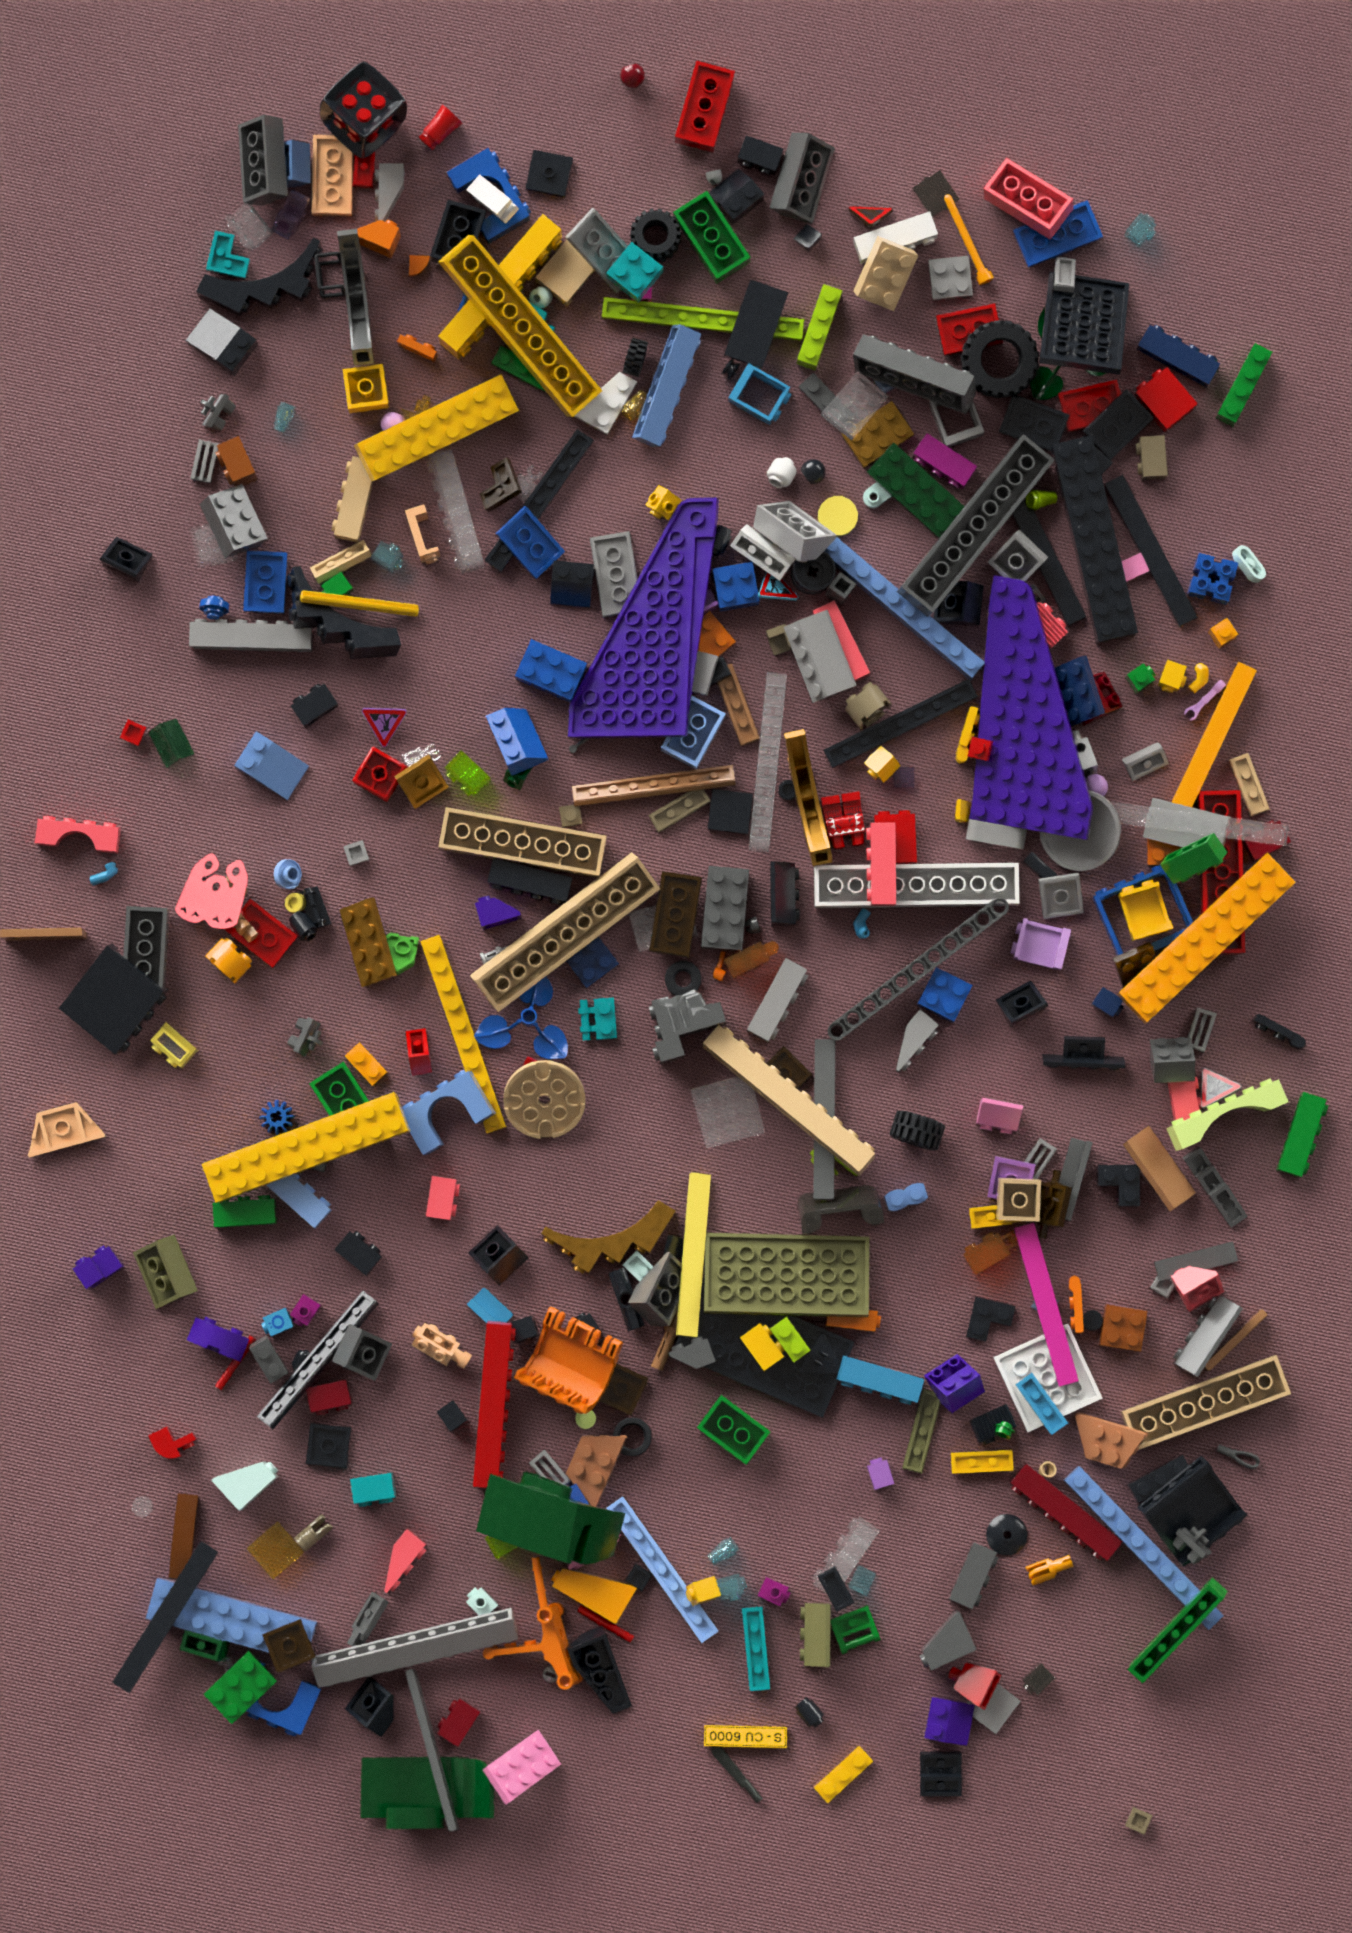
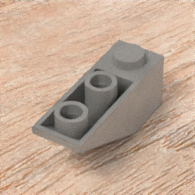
(390, 188)
(915, 1034)

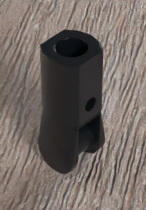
(1038, 866)

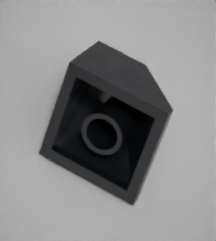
(372, 1706)

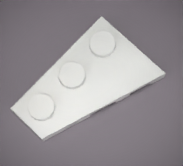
(607, 405)

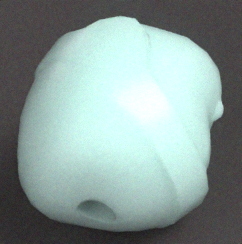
(541, 296)

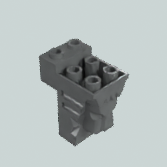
(680, 1018)

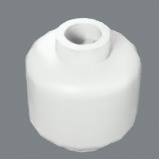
(781, 472)

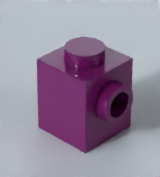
(305, 1311)
(774, 1591)

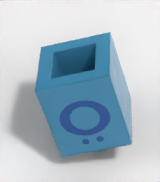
(277, 1322)

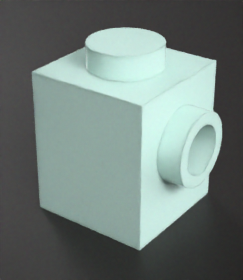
(481, 1601)

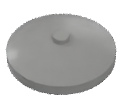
(1097, 849)

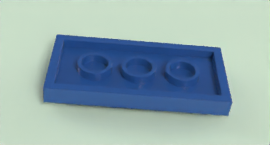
(1076, 231)

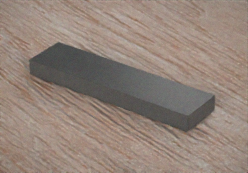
(1203, 1258)

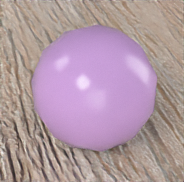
(391, 419)
(1097, 784)

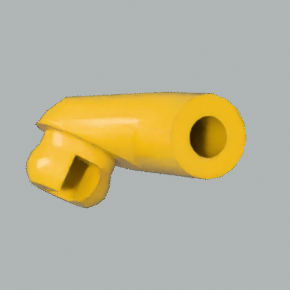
(1202, 678)

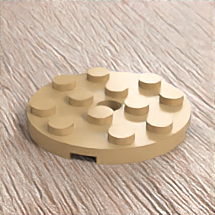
(539, 1080)

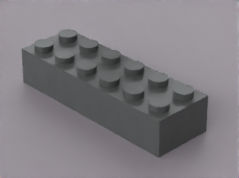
(914, 373)

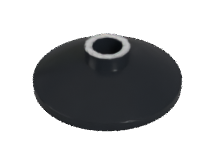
(995, 1533)

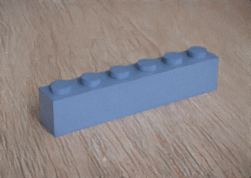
(666, 386)

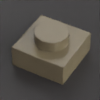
(570, 816)
(1138, 1820)

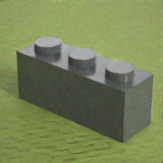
(973, 1575)

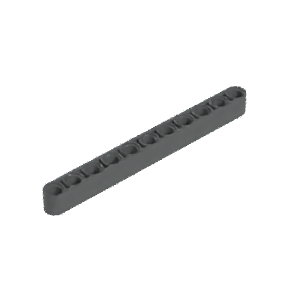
(908, 972)

